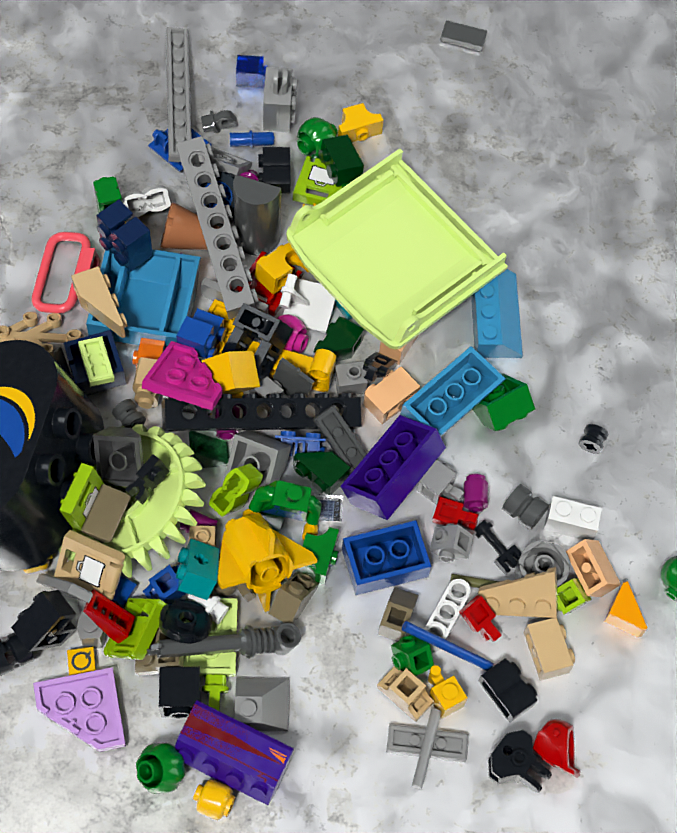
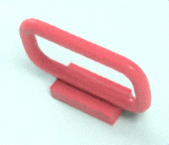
(87, 260)

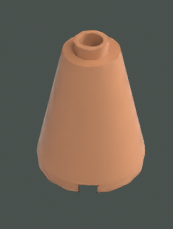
(183, 230)

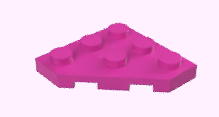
(183, 377)

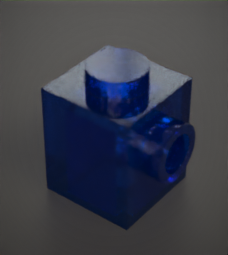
(250, 71)

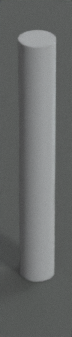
(426, 749)

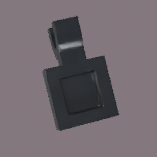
(149, 476)

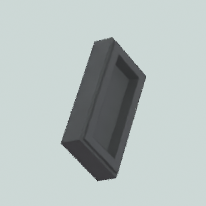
(463, 35)

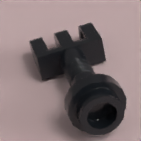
(505, 554)

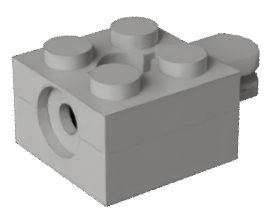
(279, 99)

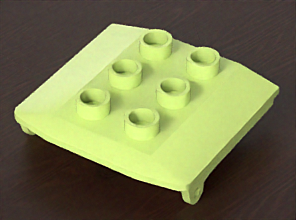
(392, 252)

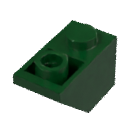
(342, 339)
(323, 469)

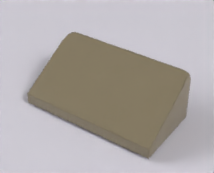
(105, 514)

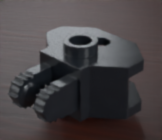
(519, 760)

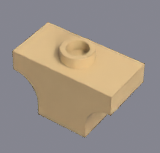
(406, 692)

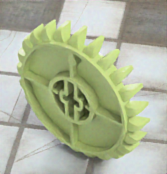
(148, 524)

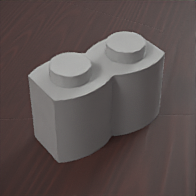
(89, 633)

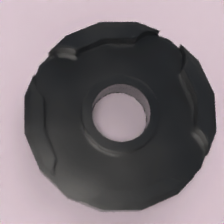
(182, 632)

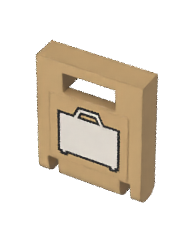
(93, 566)

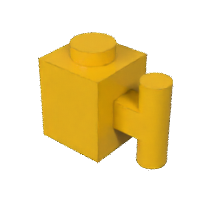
(447, 693)

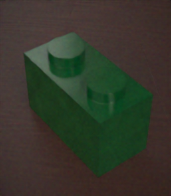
(340, 159)

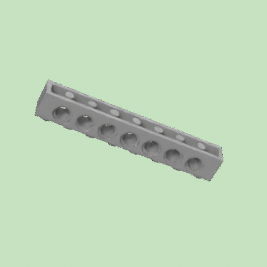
(197, 151)

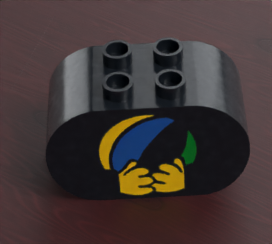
(43, 441)

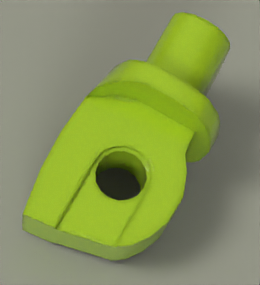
(215, 685)

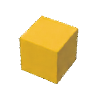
(234, 371)

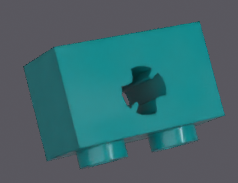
(198, 569)

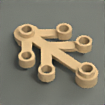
(37, 334)

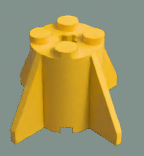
(258, 557)

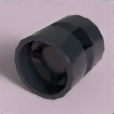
(20, 654)

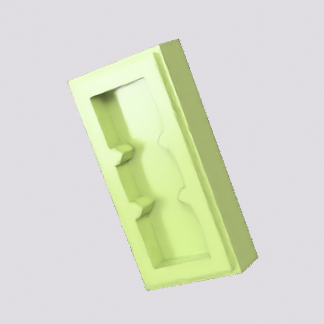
(96, 361)

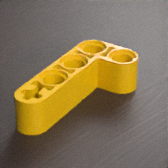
(319, 368)

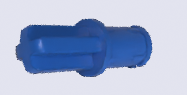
(251, 139)

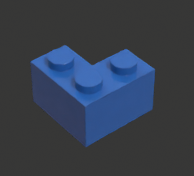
(202, 333)

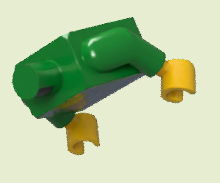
(287, 501)

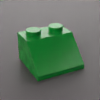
(505, 404)

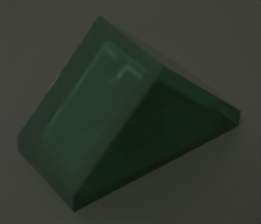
(208, 450)

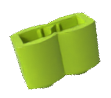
(235, 489)

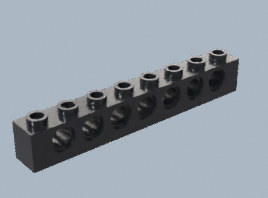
(173, 419)

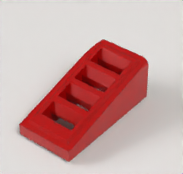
(121, 621)

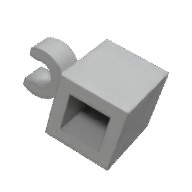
(438, 483)

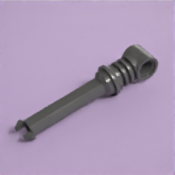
(248, 642)

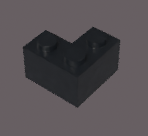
(45, 622)

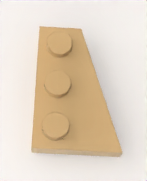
(528, 596)

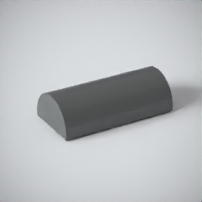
(256, 215)

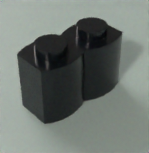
(275, 167)
(508, 689)

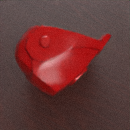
(556, 746)

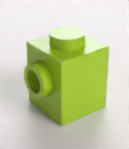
(571, 596)

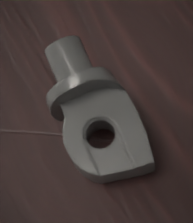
(218, 121)

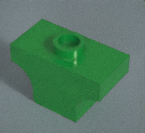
(324, 550)

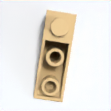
(96, 299)

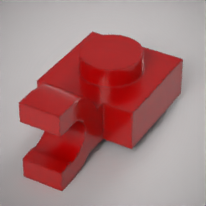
(452, 513)
(479, 617)

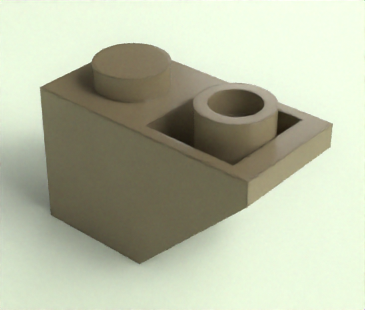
(293, 597)
(398, 610)

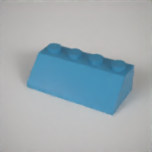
(497, 318)
(453, 392)

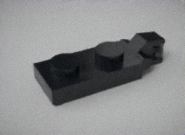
(378, 366)

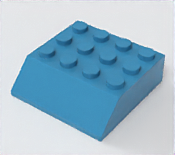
(151, 296)

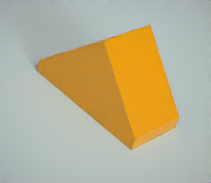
(626, 613)

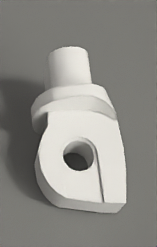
(213, 606)

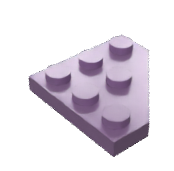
(84, 707)

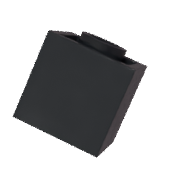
(178, 690)

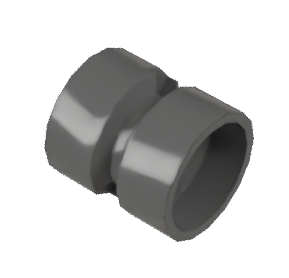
(524, 506)

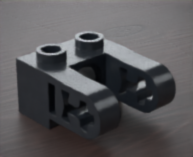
(253, 324)

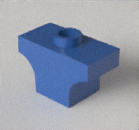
(164, 586)

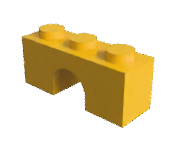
(275, 267)

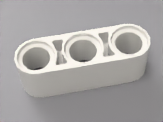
(449, 604)

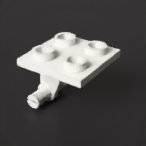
(307, 302)

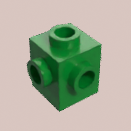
(412, 654)

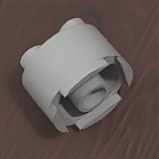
(542, 556)

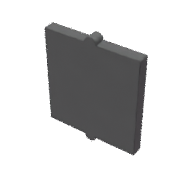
(292, 378)

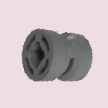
(127, 414)

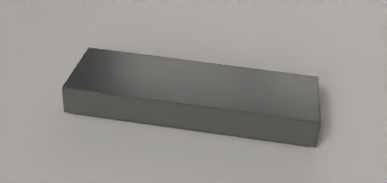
(340, 437)

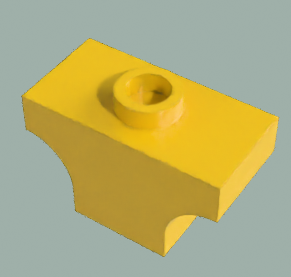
(360, 123)

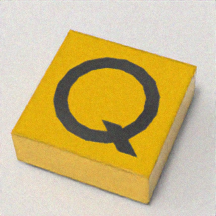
(81, 660)

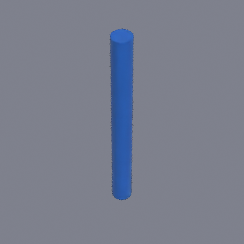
(447, 646)

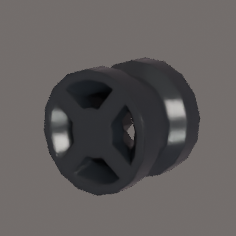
(593, 438)

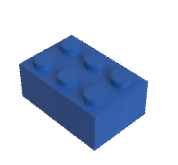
(386, 557)

